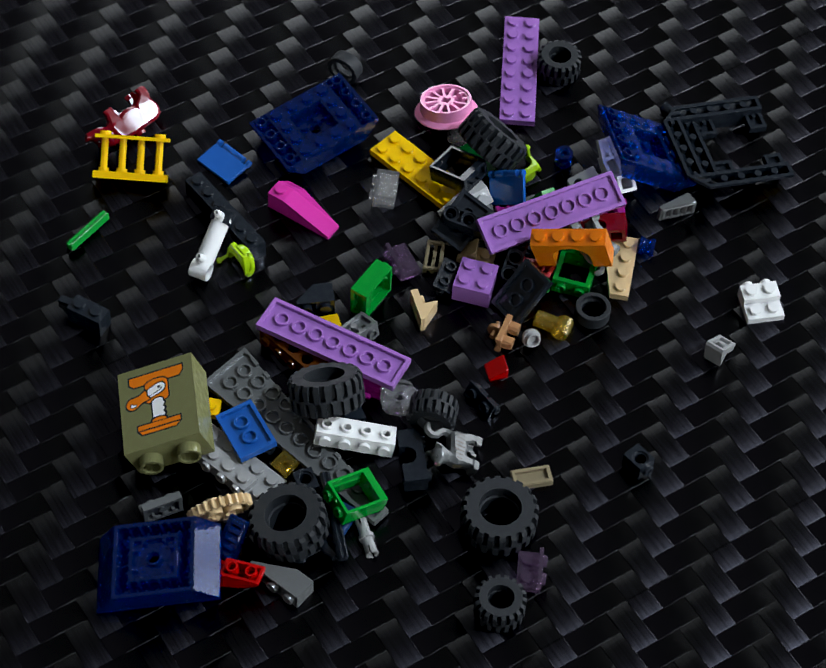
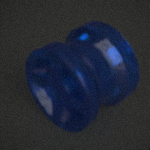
(563, 157)
(646, 246)

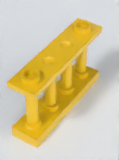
(139, 172)

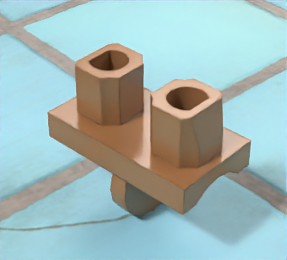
(501, 333)

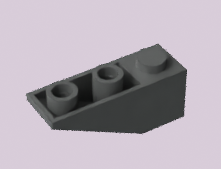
(287, 582)

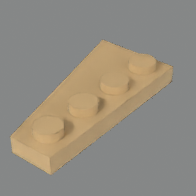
(620, 274)

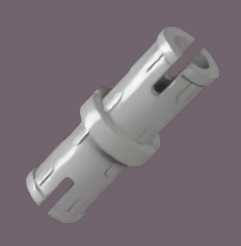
(366, 537)

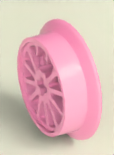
(444, 107)

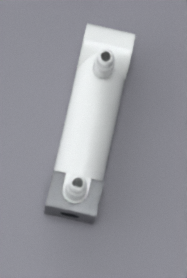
(202, 265)

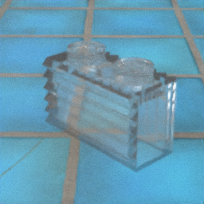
(384, 189)

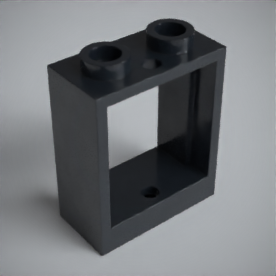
(470, 178)

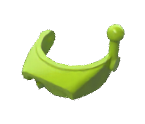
(533, 168)
(245, 260)

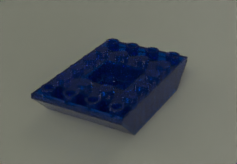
(329, 107)
(642, 150)
(184, 572)

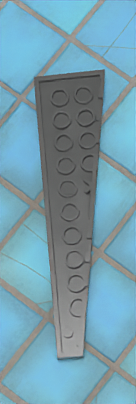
(245, 380)

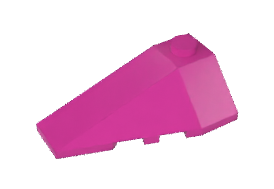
(301, 207)

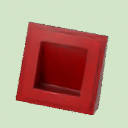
(496, 368)

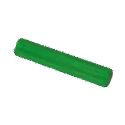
(87, 230)

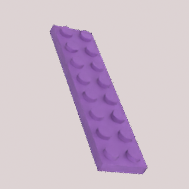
(519, 71)
(550, 211)
(333, 343)

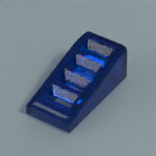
(227, 549)

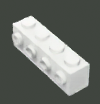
(355, 436)

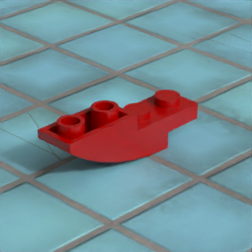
(240, 574)

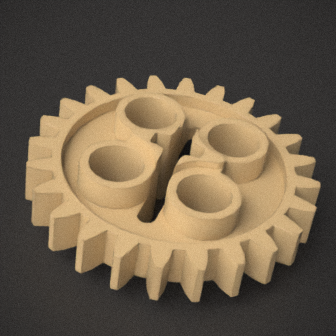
(222, 507)

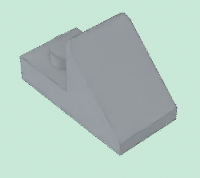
(717, 349)

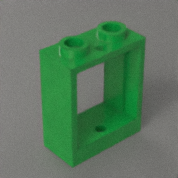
(371, 288)
(575, 288)
(370, 487)

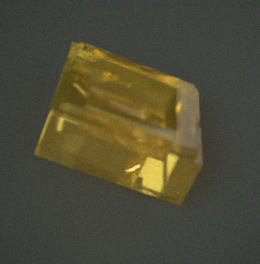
(284, 463)

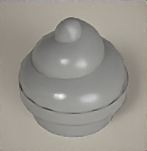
(531, 338)

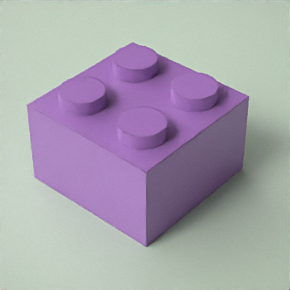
(475, 282)

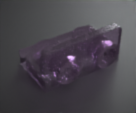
(401, 261)
(530, 570)

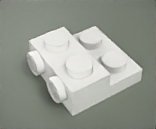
(760, 301)

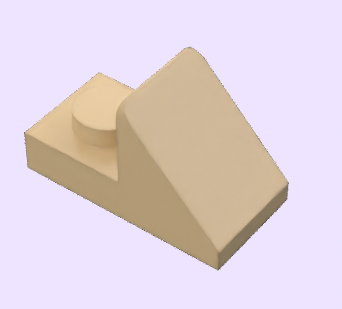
(474, 252)
(423, 311)

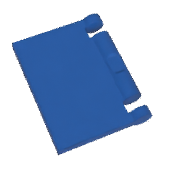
(224, 161)
(507, 186)

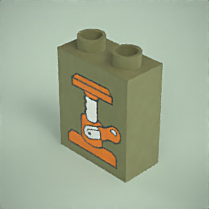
(165, 414)

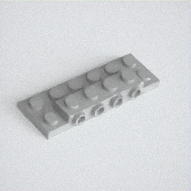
(249, 476)

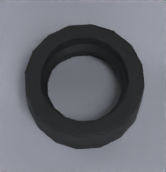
(349, 61)
(592, 299)

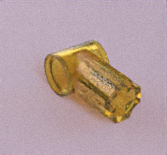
(558, 326)

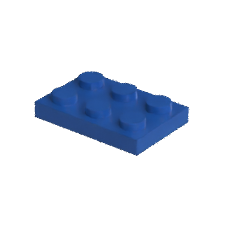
(246, 430)

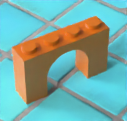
(594, 242)

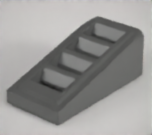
(678, 207)

